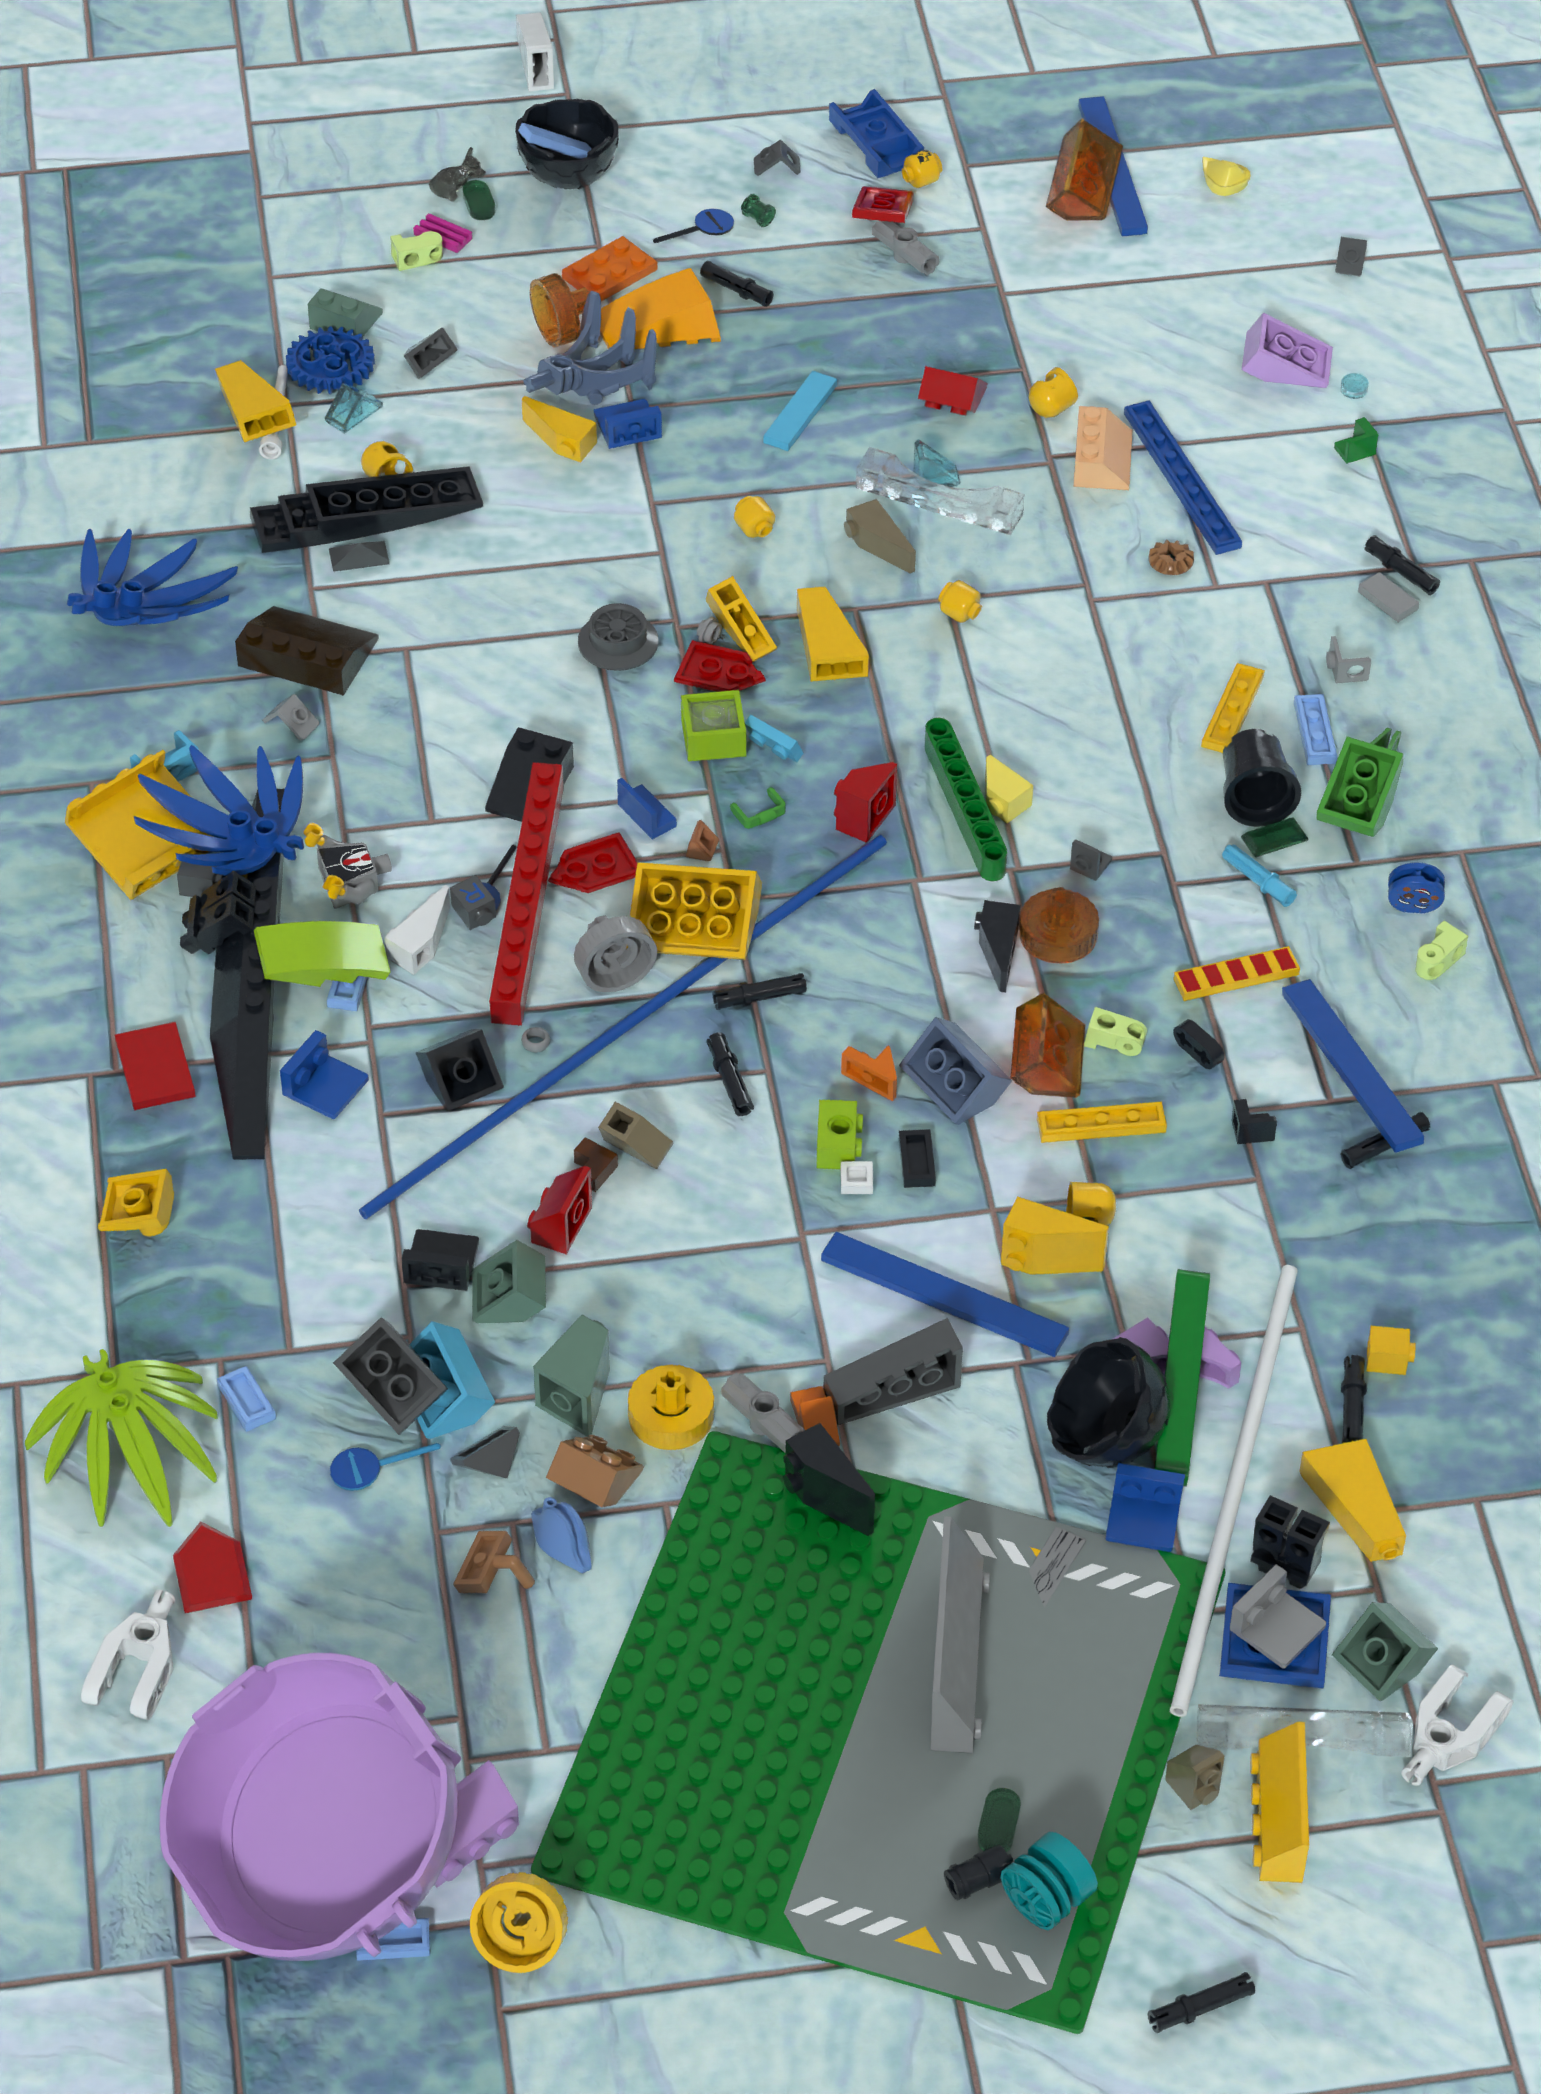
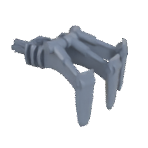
(589, 376)

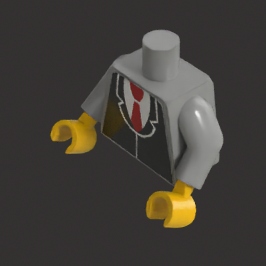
(345, 867)

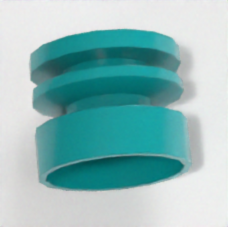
(1049, 1880)

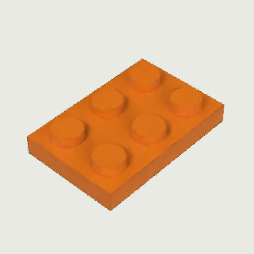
(610, 268)

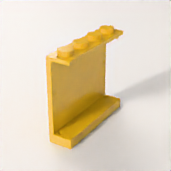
(108, 828)

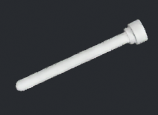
(271, 445)

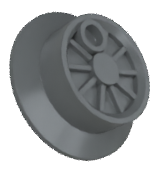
(618, 638)

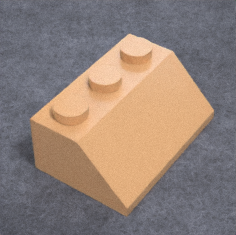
(1102, 450)

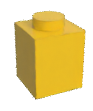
(1389, 1350)

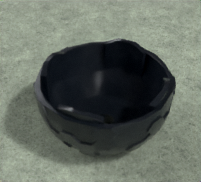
(577, 120)
(1109, 1405)

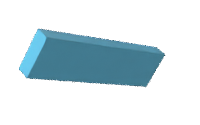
(800, 411)

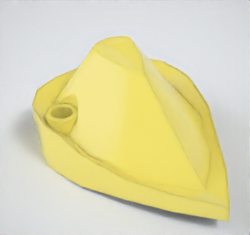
(1225, 176)

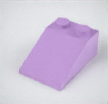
(1285, 354)

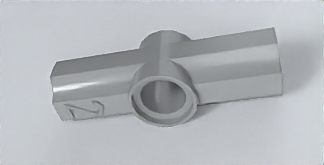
(906, 246)
(761, 1410)

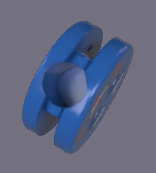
(1416, 888)

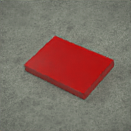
(883, 204)
(154, 1065)

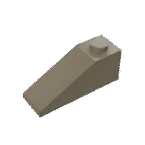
(879, 535)

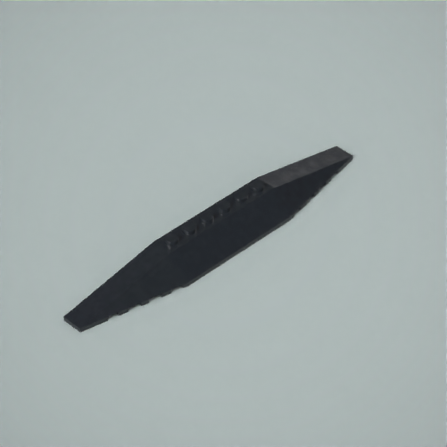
(244, 1017)

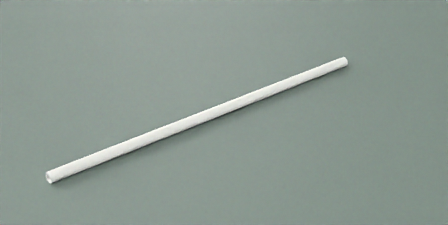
(1233, 1493)

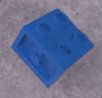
(629, 423)
(319, 1079)
(1145, 1507)

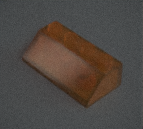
(1084, 174)

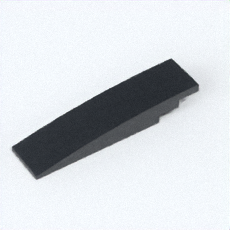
(363, 507)

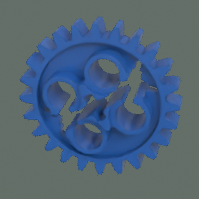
(330, 354)

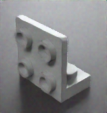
(1275, 1620)

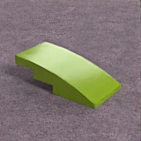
(321, 951)

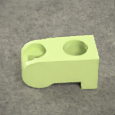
(416, 250)
(1442, 952)
(1115, 1032)

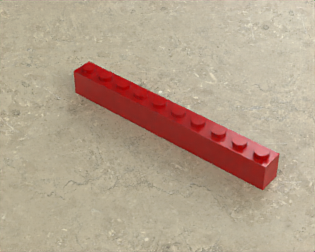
(526, 894)

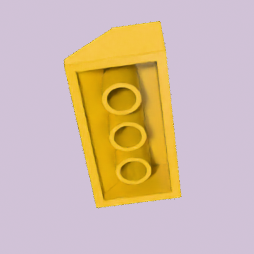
(1281, 1805)

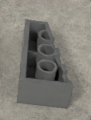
(897, 1374)

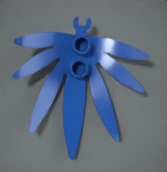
(131, 601)
(242, 835)

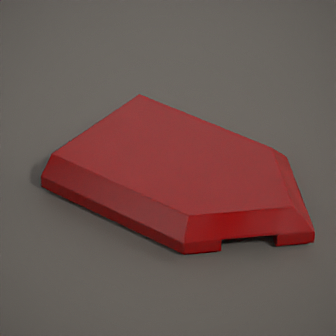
(717, 668)
(595, 865)
(211, 1570)

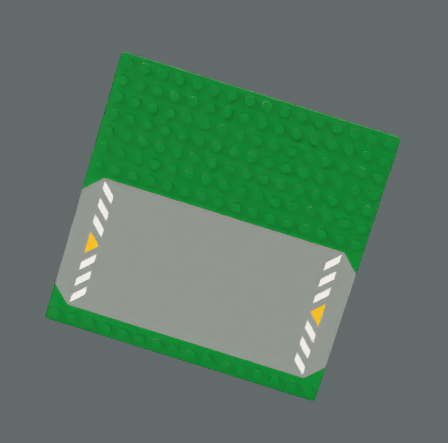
(776, 1735)

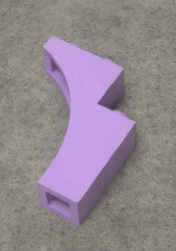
(1217, 1360)

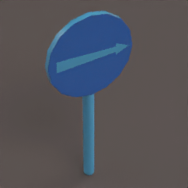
(360, 1467)

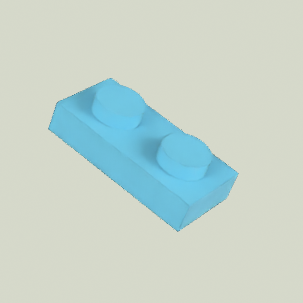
(781, 744)

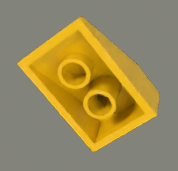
(1051, 1241)

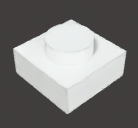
(856, 1177)

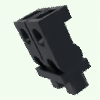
(219, 913)
(1292, 1547)

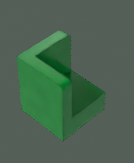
(1361, 445)

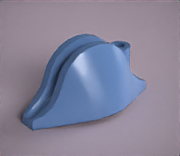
(562, 1534)

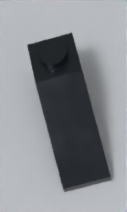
(997, 937)

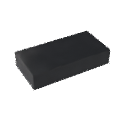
(917, 1158)

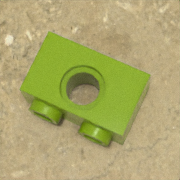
(837, 1133)

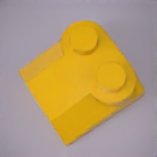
(138, 1202)

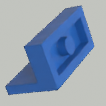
(644, 809)

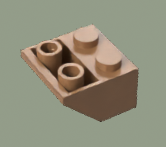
(594, 1470)

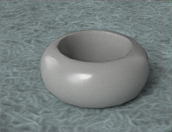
(535, 1032)

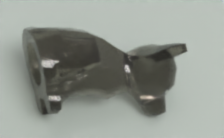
(451, 179)

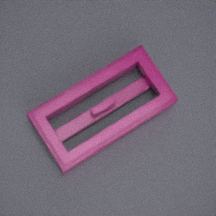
(446, 230)

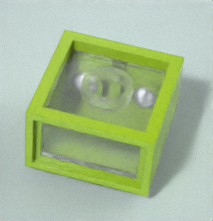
(713, 725)

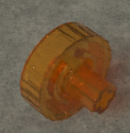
(557, 309)
(1059, 911)

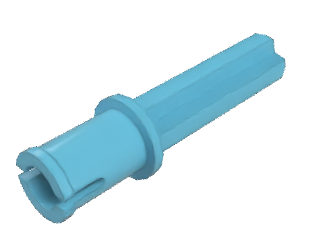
(1267, 881)

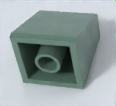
(574, 1375)

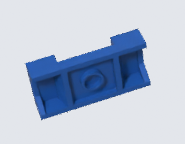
(877, 133)

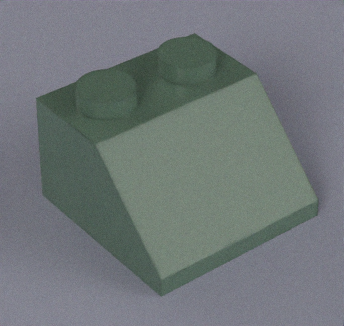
(341, 311)
(509, 1285)
(1384, 1650)

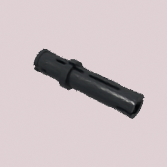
(746, 287)
(1392, 558)
(748, 993)
(726, 1064)
(1376, 1144)
(1353, 1389)
(1187, 2008)

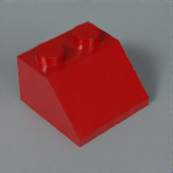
(951, 390)
(865, 799)
(562, 1210)

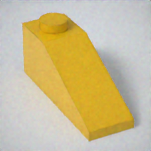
(560, 430)
(739, 619)

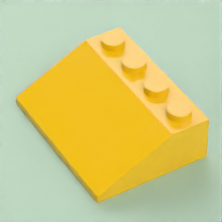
(697, 908)

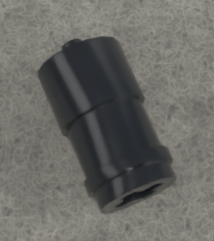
(977, 1873)

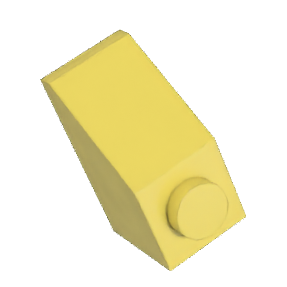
(1006, 791)

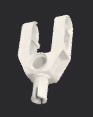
(127, 1640)
(1456, 1745)

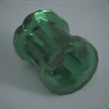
(758, 210)

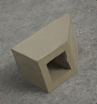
(634, 1135)
(1196, 1775)

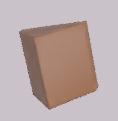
(702, 843)

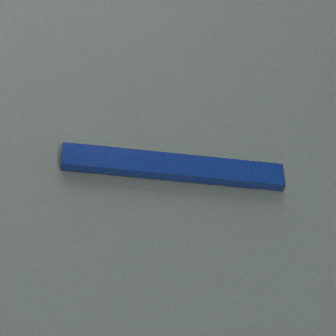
(1124, 196)
(1183, 478)
(1353, 1066)
(945, 1294)

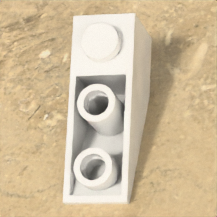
(418, 936)

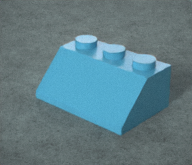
(454, 1365)

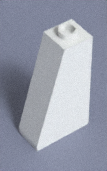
(535, 51)

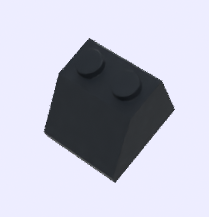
(460, 1069)

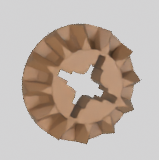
(1164, 563)

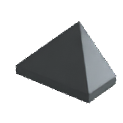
(430, 352)
(358, 556)
(491, 1454)

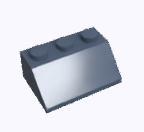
(954, 1071)

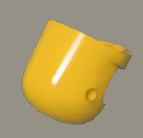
(1054, 394)
(382, 458)
(1092, 1201)

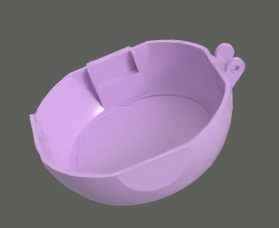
(309, 1808)

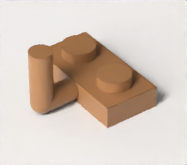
(485, 1559)

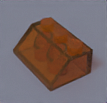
(1047, 1049)

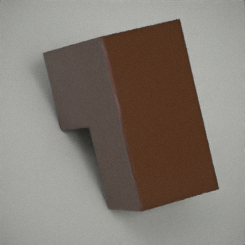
(600, 1159)

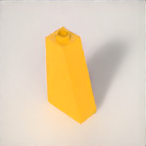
(253, 402)
(828, 638)
(1356, 1495)

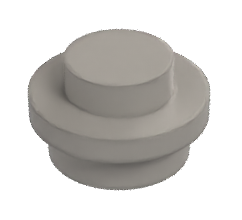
(709, 630)

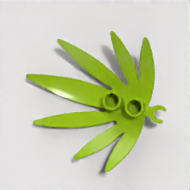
(115, 1398)

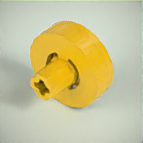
(670, 1392)
(532, 1912)

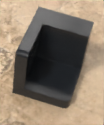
(1252, 1127)

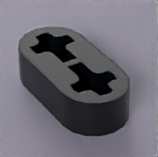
(1198, 1044)

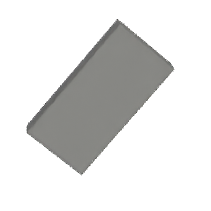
(1388, 597)

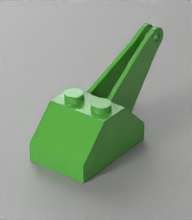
(1363, 784)

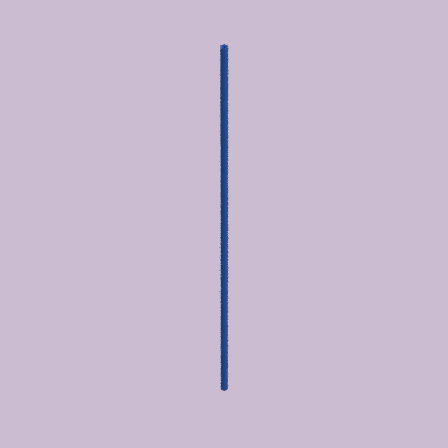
(612, 1034)

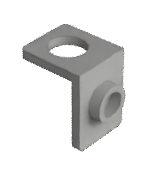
(1340, 666)
(295, 716)

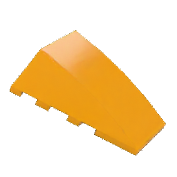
(670, 306)

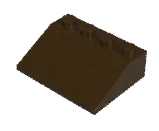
(304, 649)

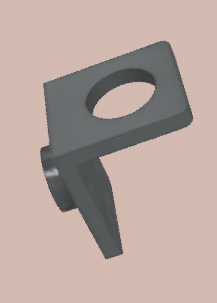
(772, 155)
(1351, 256)
(1086, 860)

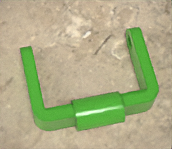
(764, 816)

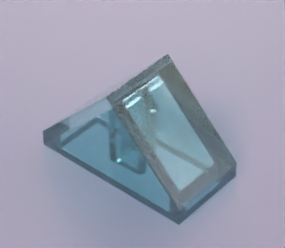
(351, 408)
(934, 466)

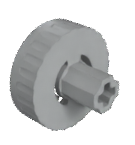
(608, 941)

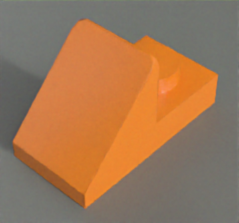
(872, 1073)
(814, 1407)

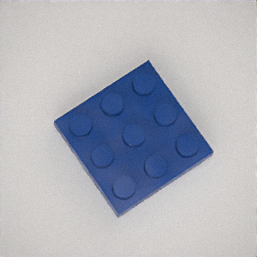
(1245, 1662)

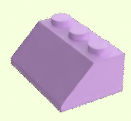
(483, 1818)

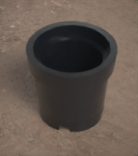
(1258, 780)

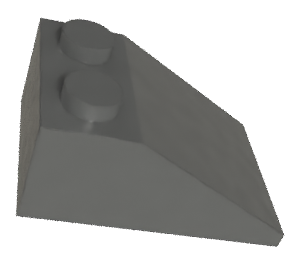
(390, 1375)

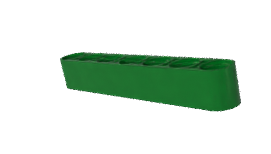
(965, 799)
(1183, 1370)

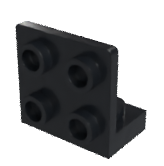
(440, 1259)

